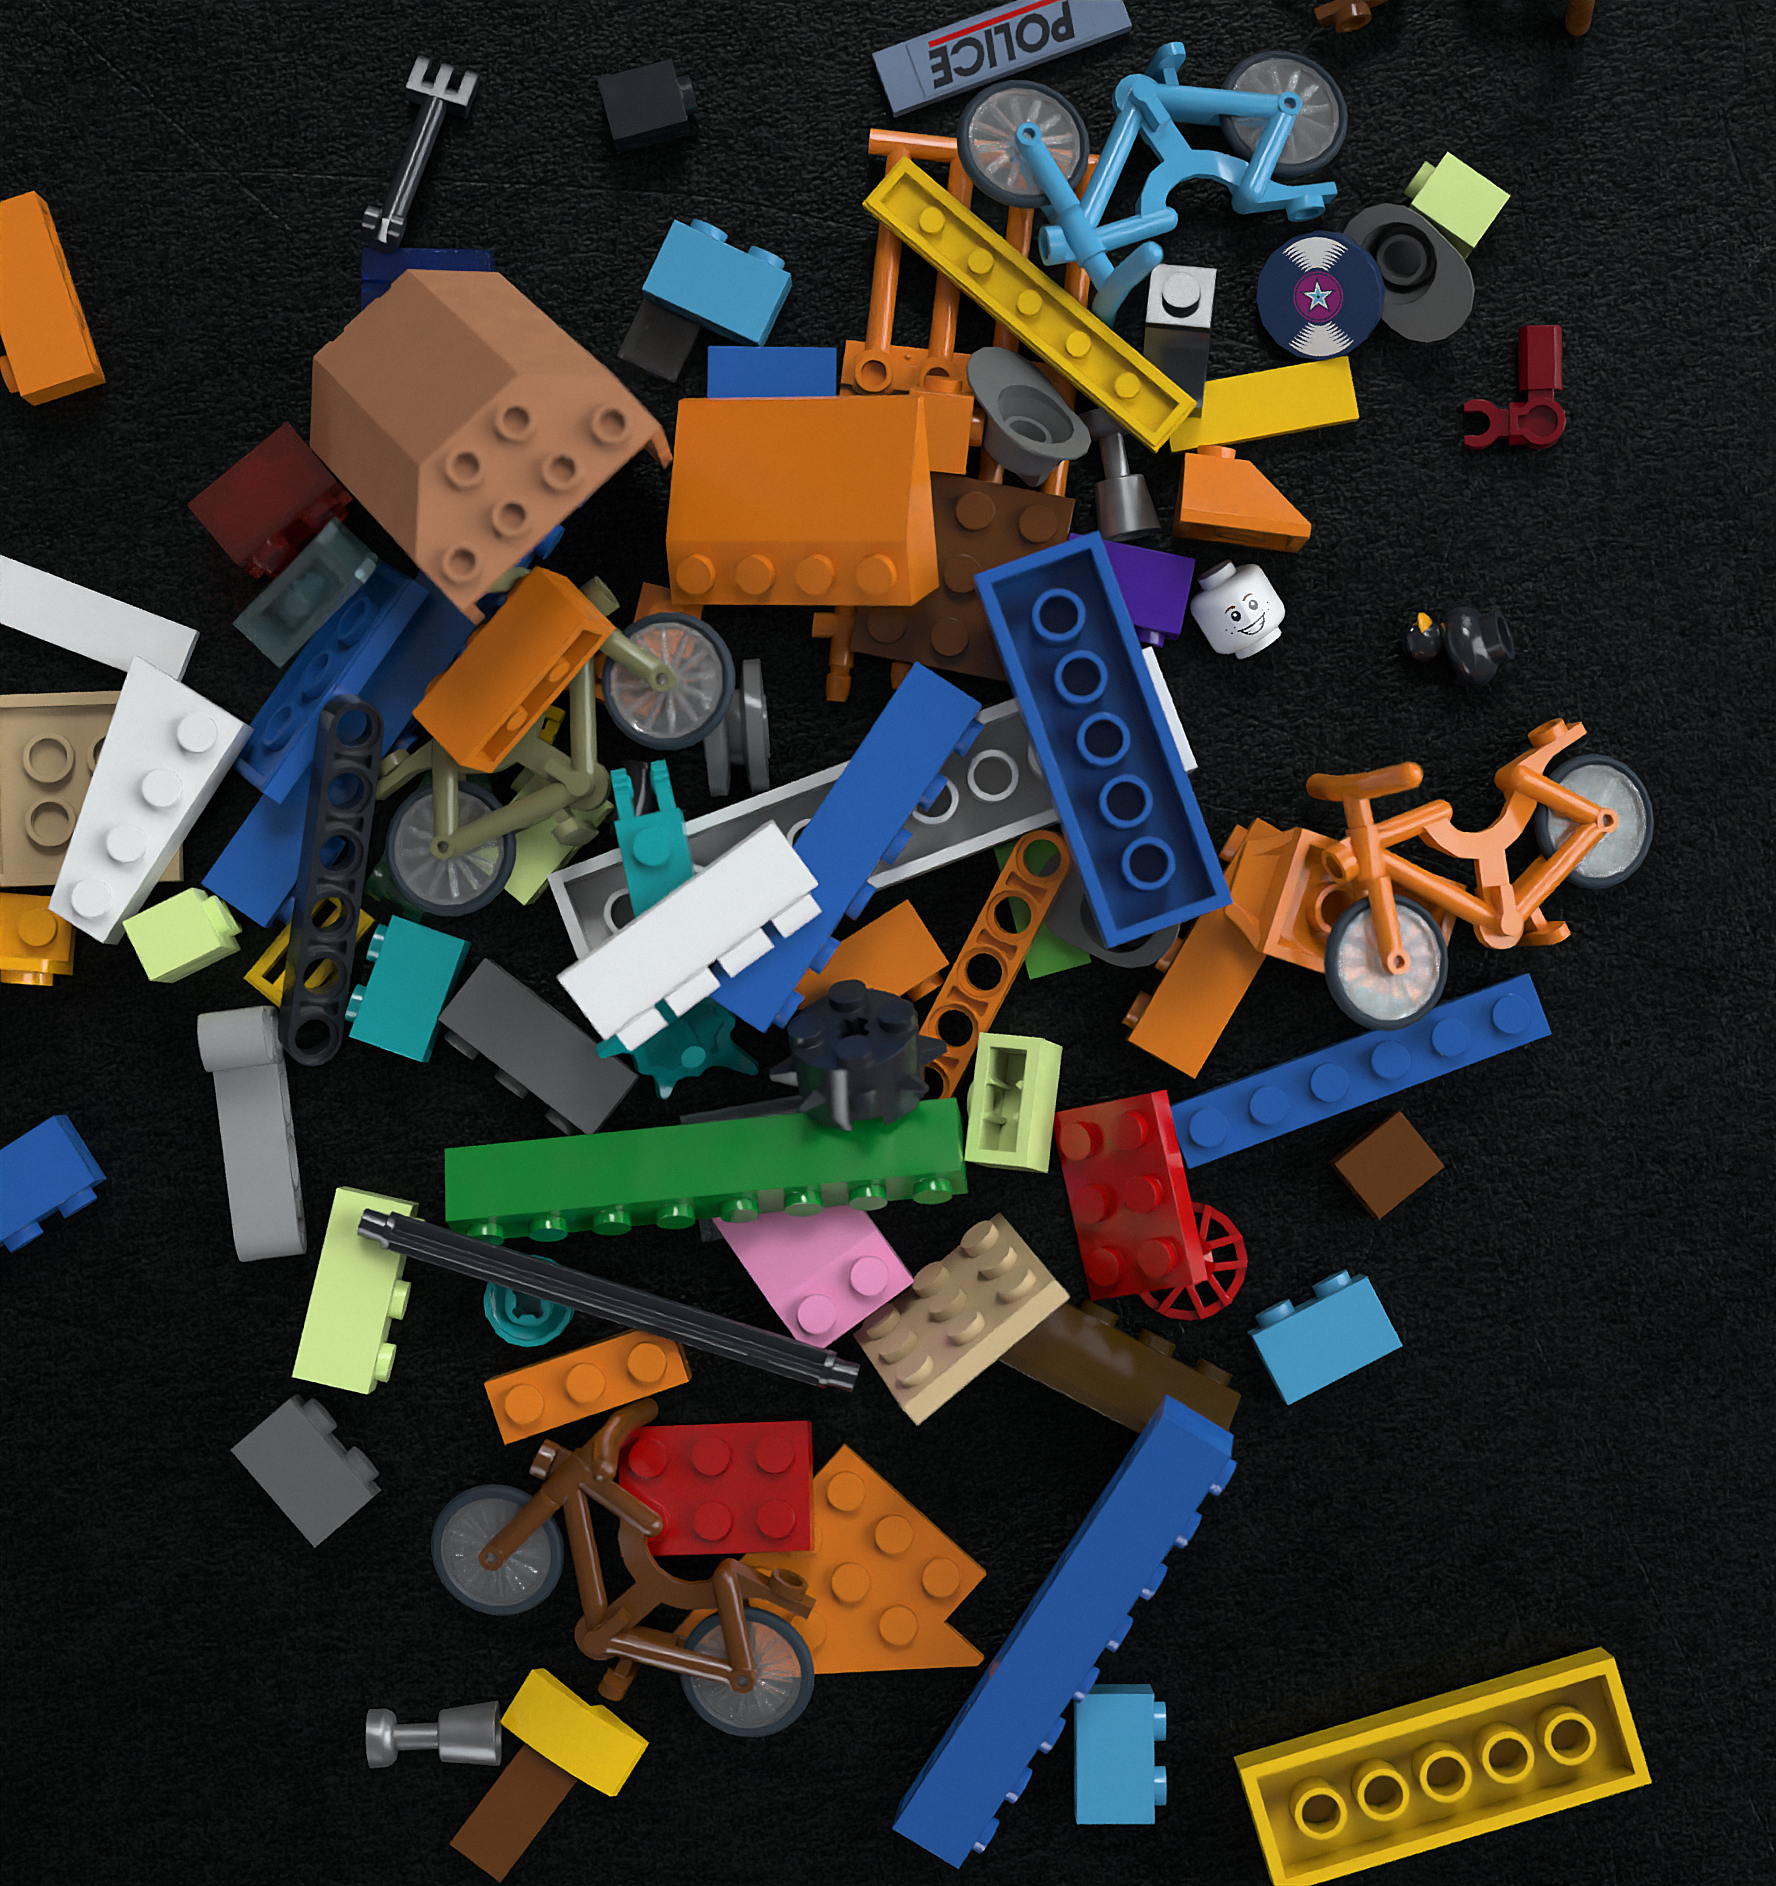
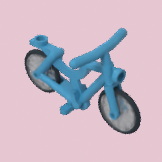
(1033, 149)

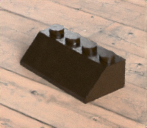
(1116, 1372)

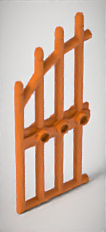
(888, 369)

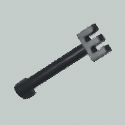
(386, 226)

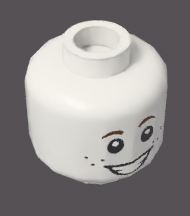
(1237, 609)

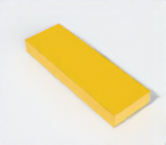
(1270, 405)

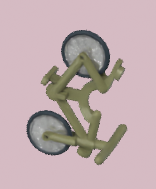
(456, 843)

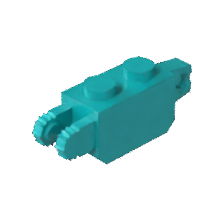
(651, 845)

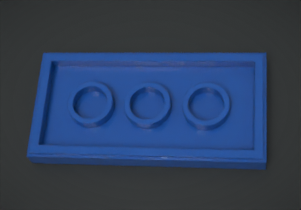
(331, 664)

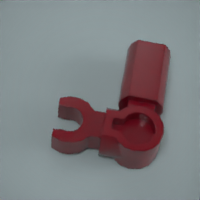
(1540, 419)

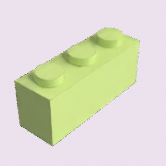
(354, 1299)

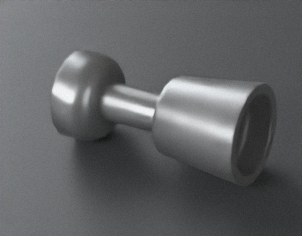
(1122, 499)
(462, 1735)

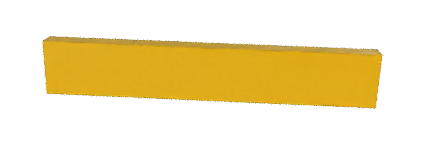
(1029, 304)

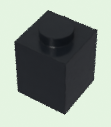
(647, 105)

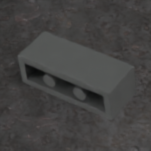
(536, 1049)

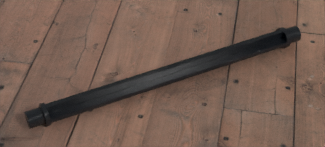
(608, 1300)

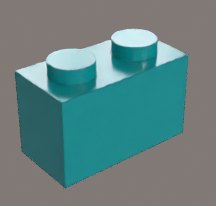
(407, 988)

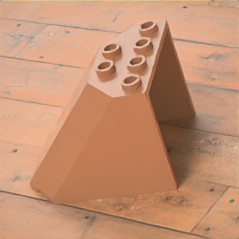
(469, 424)

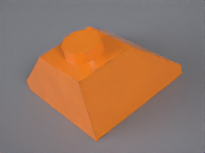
(1234, 504)

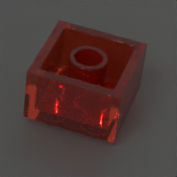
(271, 503)

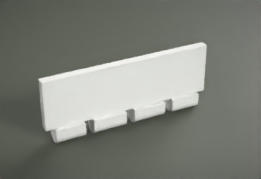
(700, 921)

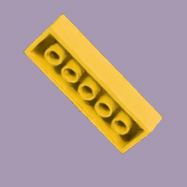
(1442, 1769)

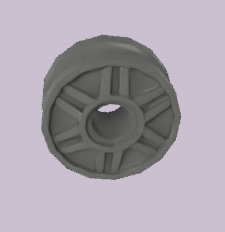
(741, 736)

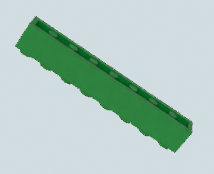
(702, 1173)

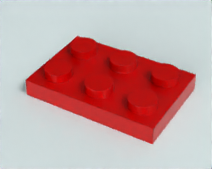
(1129, 1196)
(724, 1486)

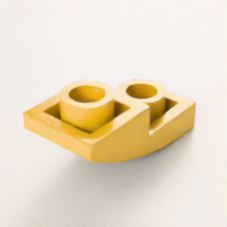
(572, 1734)

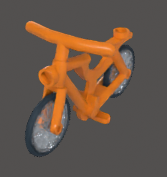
(1388, 951)

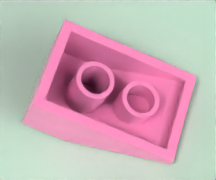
(819, 1268)

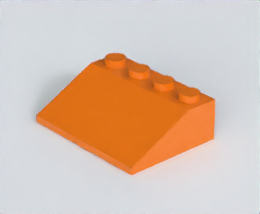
(801, 502)

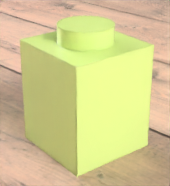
(1456, 201)

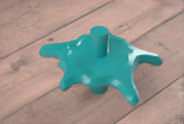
(685, 1046)

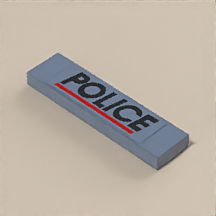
(992, 48)

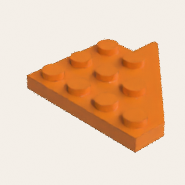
(877, 1577)

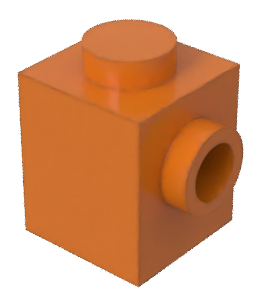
(950, 422)

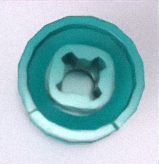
(523, 1317)

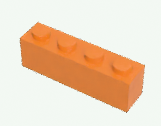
(1199, 980)

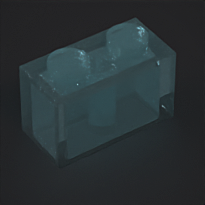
(307, 592)

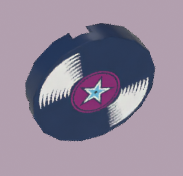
(1320, 295)

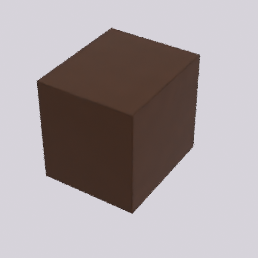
(1385, 1164)

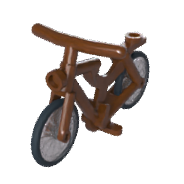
(506, 1554)

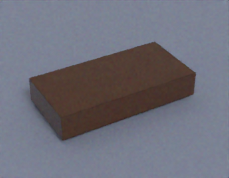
(513, 1812)

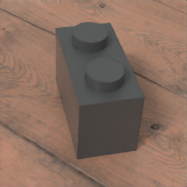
(308, 1468)

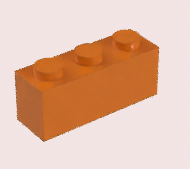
(39, 308)
(512, 669)
(584, 1382)

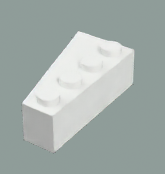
(146, 793)

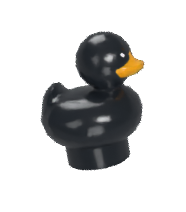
(1471, 640)

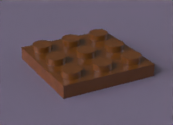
(975, 530)

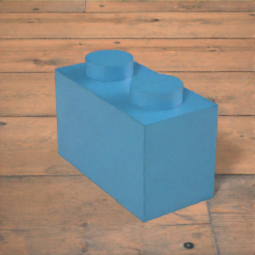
(718, 284)
(1323, 1336)
(1116, 1755)

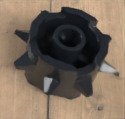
(857, 1056)

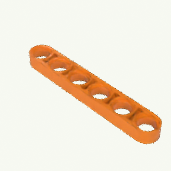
(1006, 947)

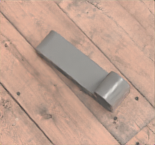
(255, 1130)

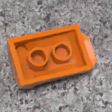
(1291, 902)

